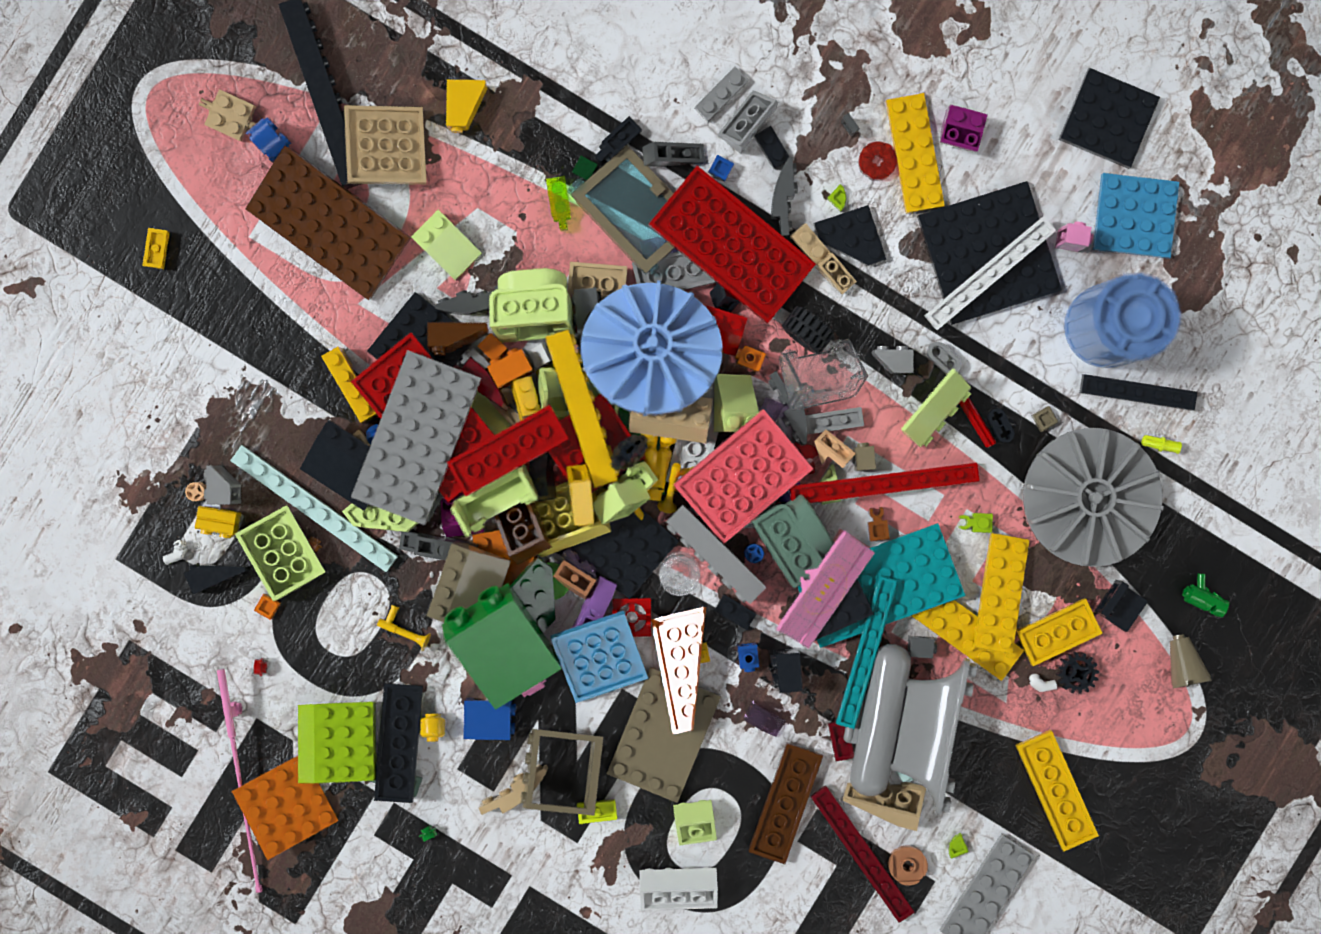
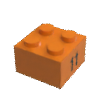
(512, 367)

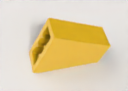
(463, 102)
(580, 495)

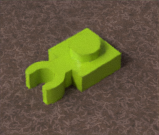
(979, 522)

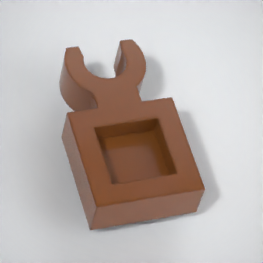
(878, 528)

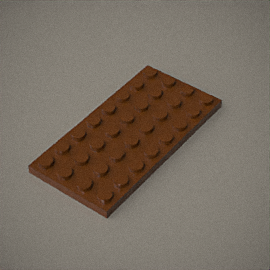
(327, 222)

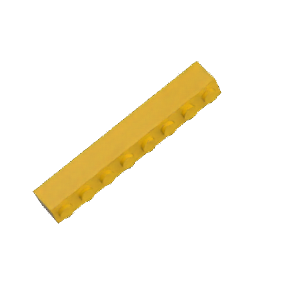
(580, 407)

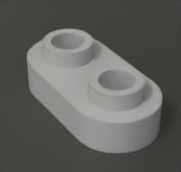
(945, 356)

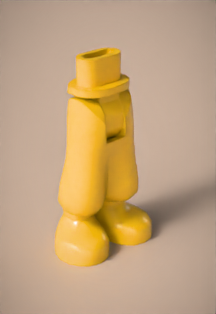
(658, 462)

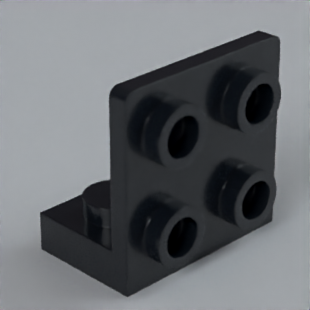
(1121, 605)

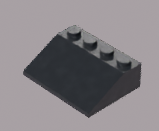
(337, 461)

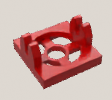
(645, 603)

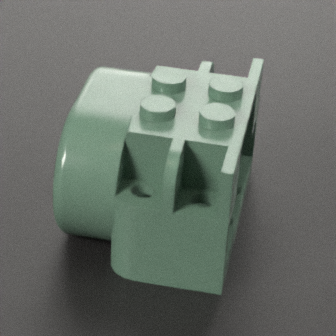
(794, 538)

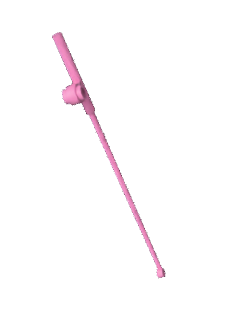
(231, 710)

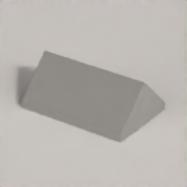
(748, 120)

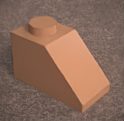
(574, 579)

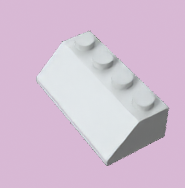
(678, 888)

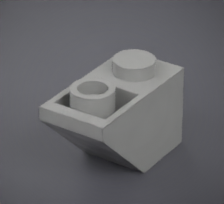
(895, 361)

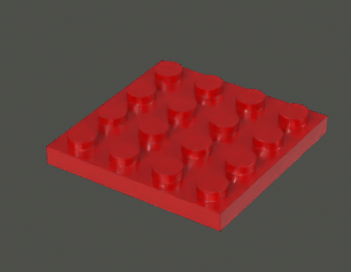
(570, 452)

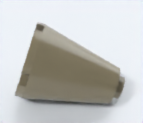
(1186, 663)

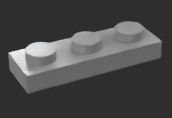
(721, 94)
(834, 420)

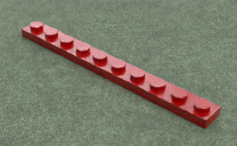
(887, 483)

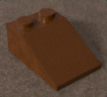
(449, 337)

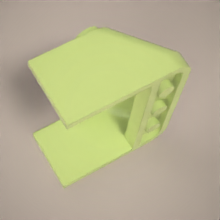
(493, 499)

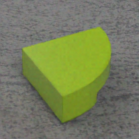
(838, 197)
(957, 846)

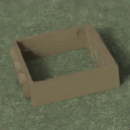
(592, 778)

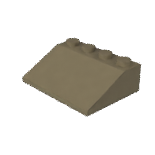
(465, 577)

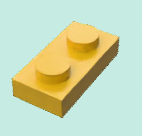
(156, 248)

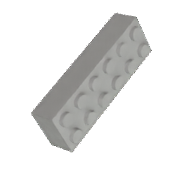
(720, 559)

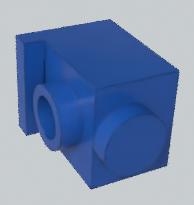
(745, 650)

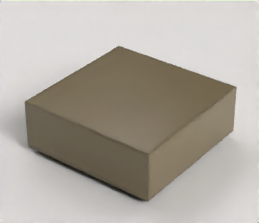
(1044, 418)

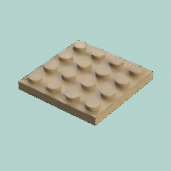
(384, 145)

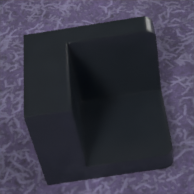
(723, 299)

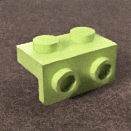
(640, 471)

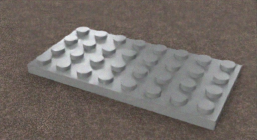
(416, 437)

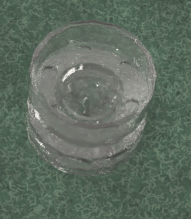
(674, 582)

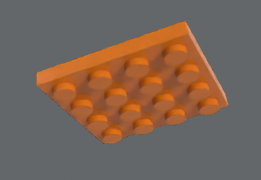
(282, 809)

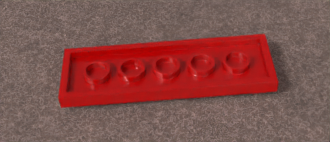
(507, 450)

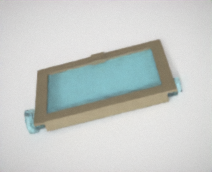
(622, 203)

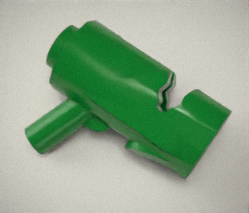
(1205, 600)

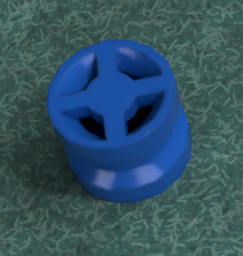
(756, 553)

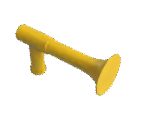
(667, 505)
(389, 626)

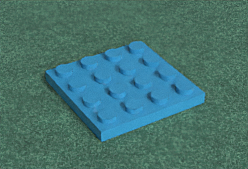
(1135, 215)
(599, 656)

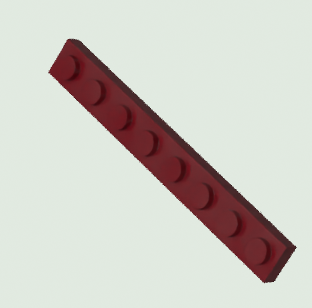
(862, 854)

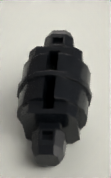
(628, 452)

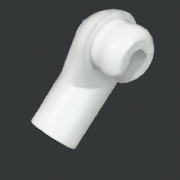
(178, 553)
(1040, 685)

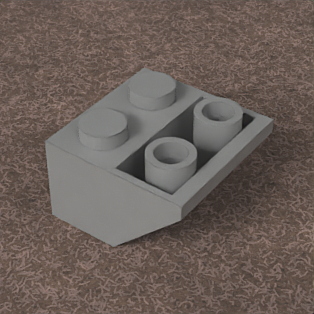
(221, 486)

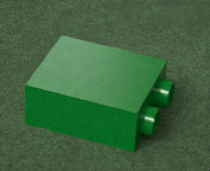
(500, 645)

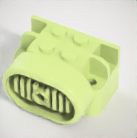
(530, 305)

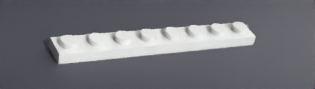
(990, 273)

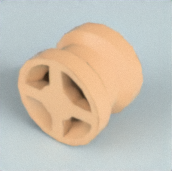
(192, 491)

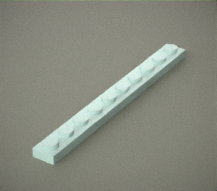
(314, 508)

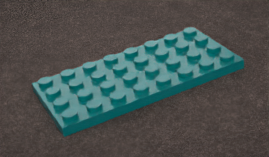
(923, 575)

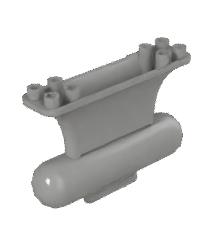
(907, 726)

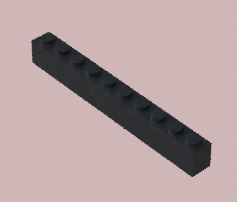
(318, 80)

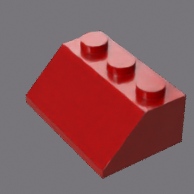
(730, 327)

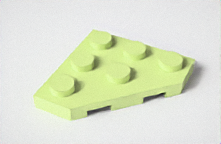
(377, 519)

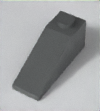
(673, 154)

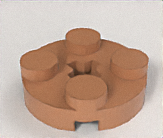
(899, 857)

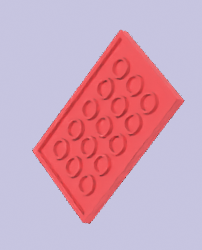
(743, 476)

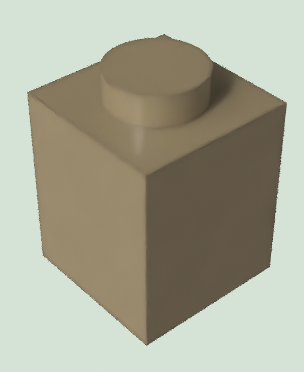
(864, 457)

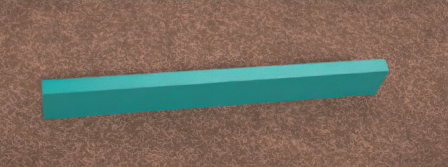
(866, 652)

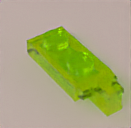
(559, 201)

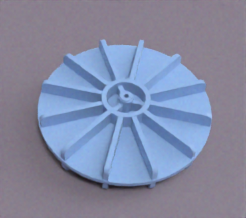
(651, 348)

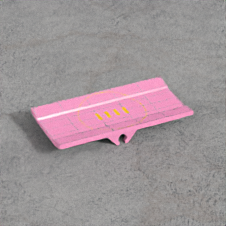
(825, 589)

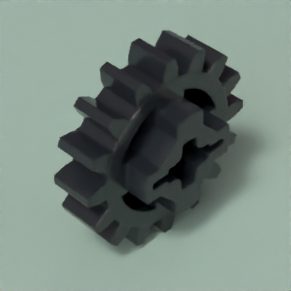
(1085, 669)

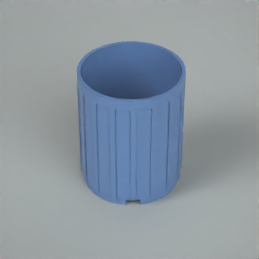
(1122, 320)

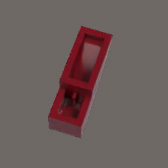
(487, 385)

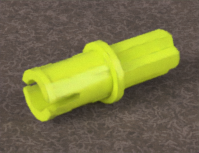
(1161, 444)

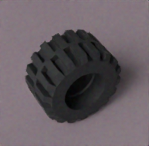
(808, 330)

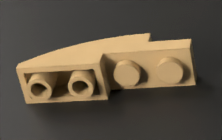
(825, 261)
(509, 798)

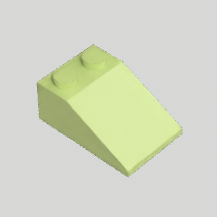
(446, 245)
(733, 402)

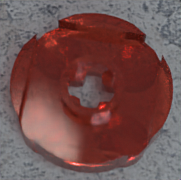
(870, 169)

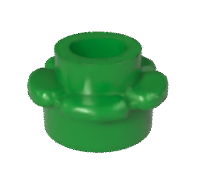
(428, 833)

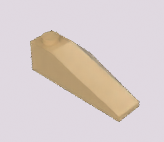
(898, 804)

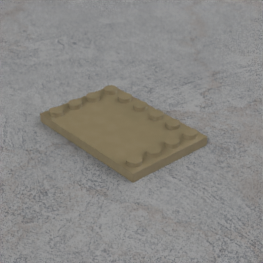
(650, 751)

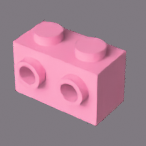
(1074, 237)

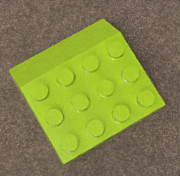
(337, 742)

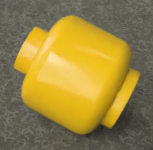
(432, 727)

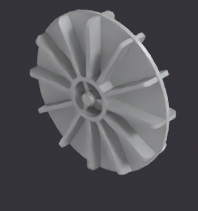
(1092, 497)

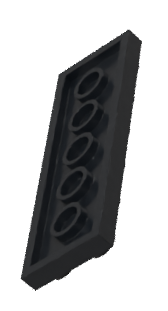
(398, 743)

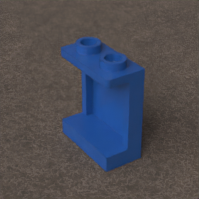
(485, 722)

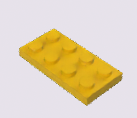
(1058, 632)

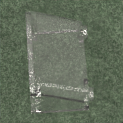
(822, 377)

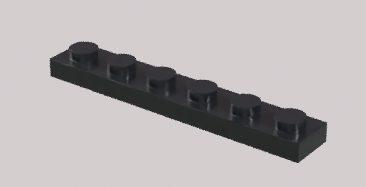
(1138, 392)

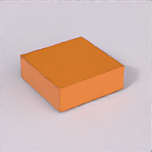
(267, 606)

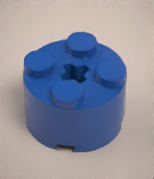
(267, 139)

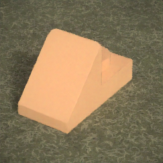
(830, 446)

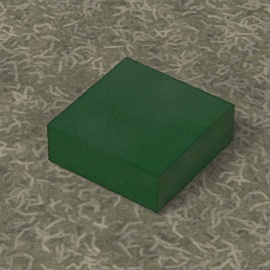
(584, 168)

